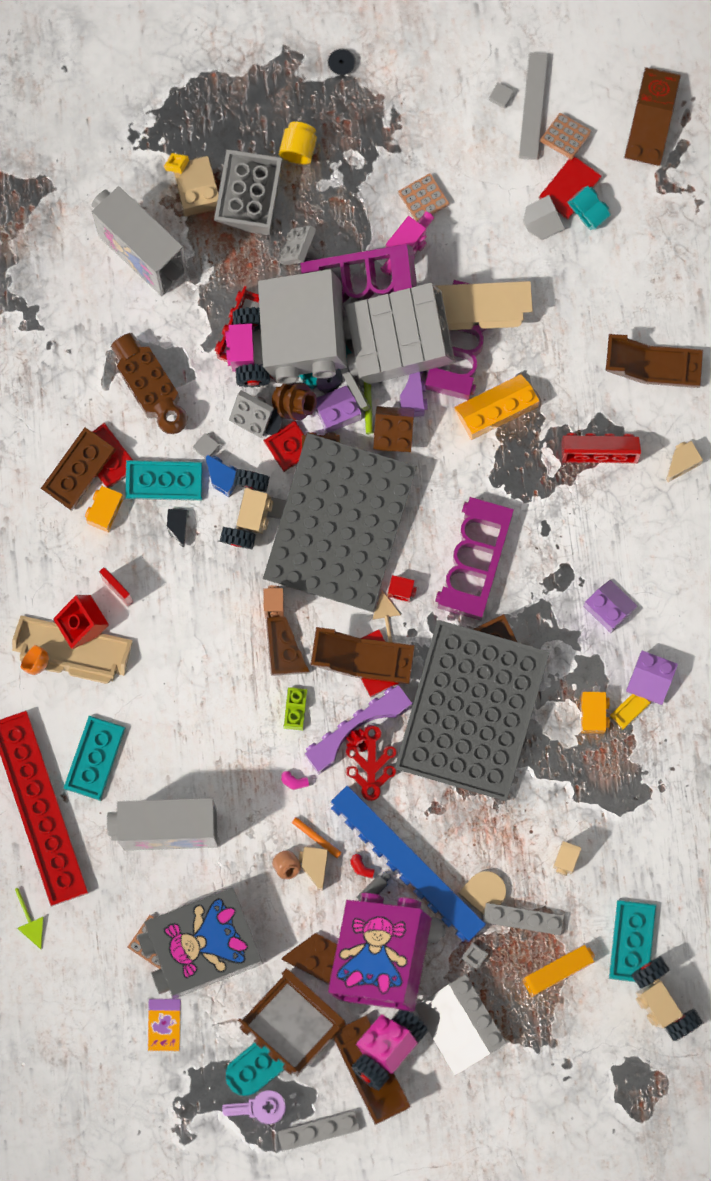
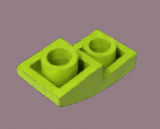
(295, 709)

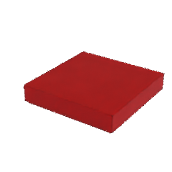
(286, 445)
(115, 586)

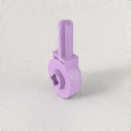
(257, 1109)

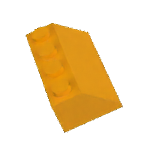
(497, 406)

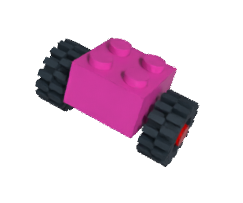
(241, 350)
(387, 1046)

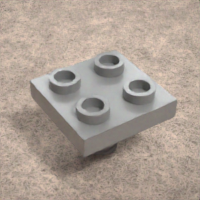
(299, 246)
(251, 413)

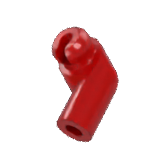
(359, 868)

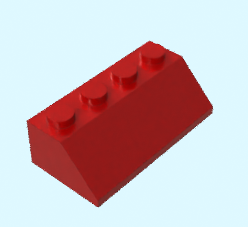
(600, 448)

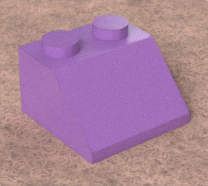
(337, 409)
(609, 605)
(651, 677)

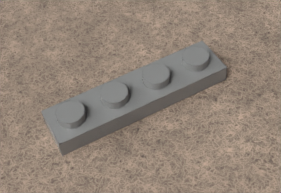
(523, 919)
(318, 1131)

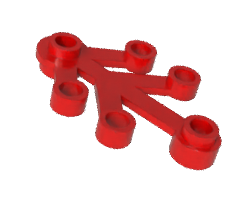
(371, 766)

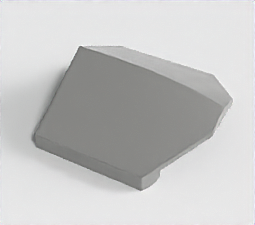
(542, 218)

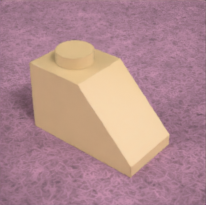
(683, 460)
(566, 858)
(314, 864)

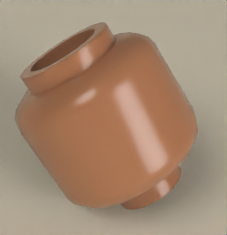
(286, 864)

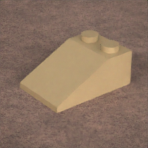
(197, 187)

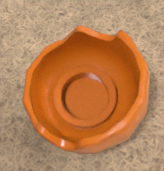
(35, 660)

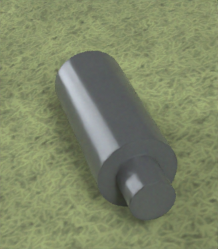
(377, 885)

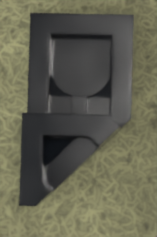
(177, 524)

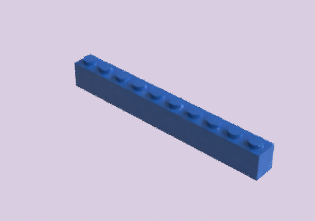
(408, 864)

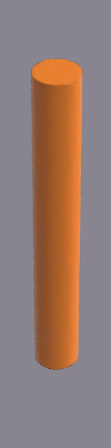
(316, 837)

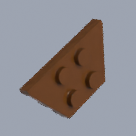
(314, 957)

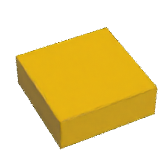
(176, 163)

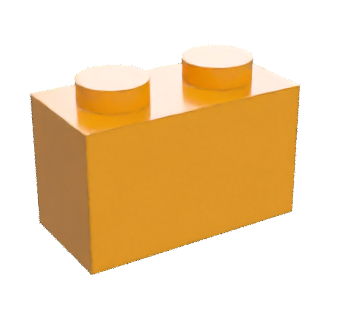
(104, 509)
(594, 712)

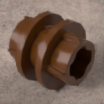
(294, 401)

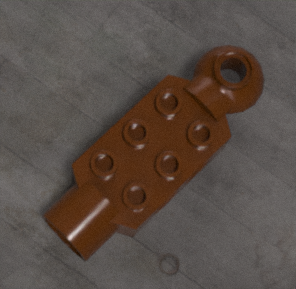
(149, 383)

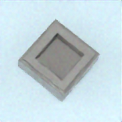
(501, 95)
(206, 446)
(474, 956)

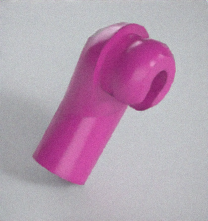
(293, 783)

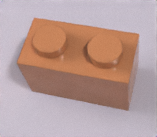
(273, 601)

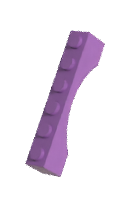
(412, 395)
(389, 706)

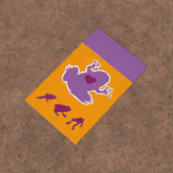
(164, 1025)

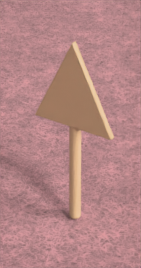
(384, 610)

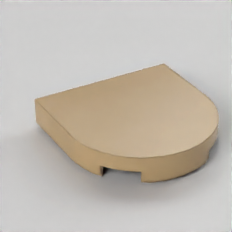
(483, 889)

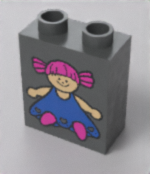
(199, 944)

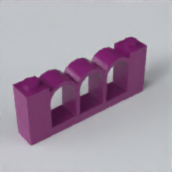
(401, 265)
(456, 384)
(487, 514)

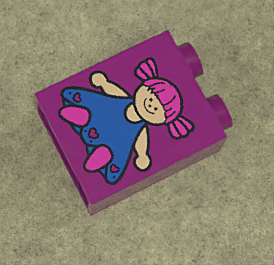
(380, 952)

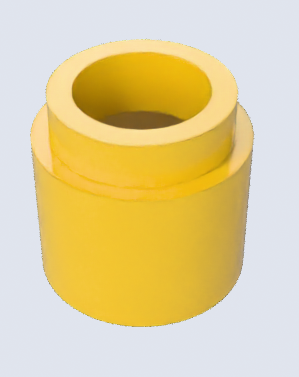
(298, 143)

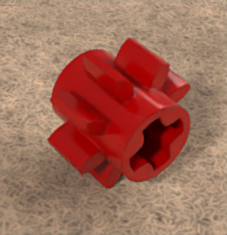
(357, 740)

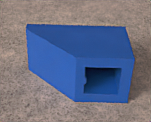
(221, 475)

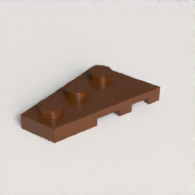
(283, 650)

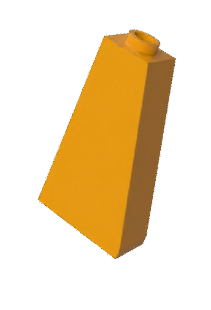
(558, 970)

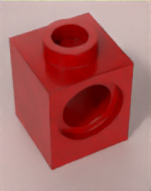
(401, 589)

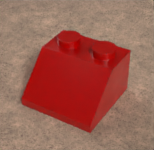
(80, 621)

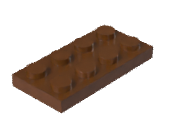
(78, 468)

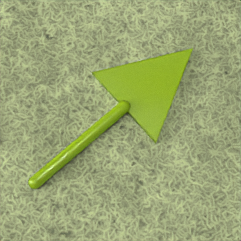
(32, 929)

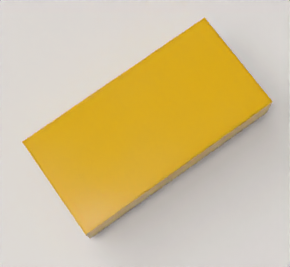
(629, 710)

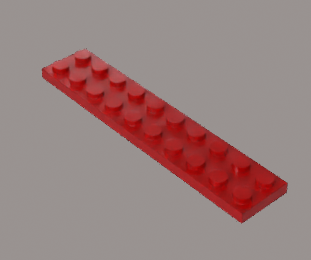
(40, 810)

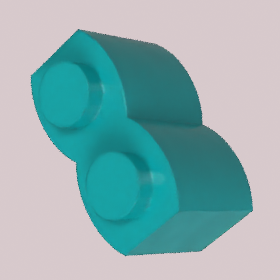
(589, 208)

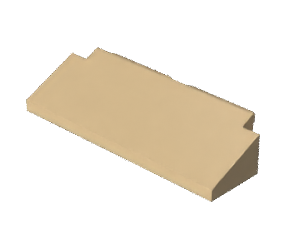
(487, 303)
(92, 661)

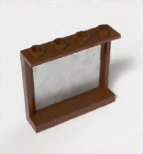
(292, 1023)

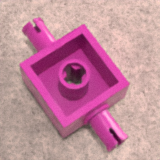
(409, 233)

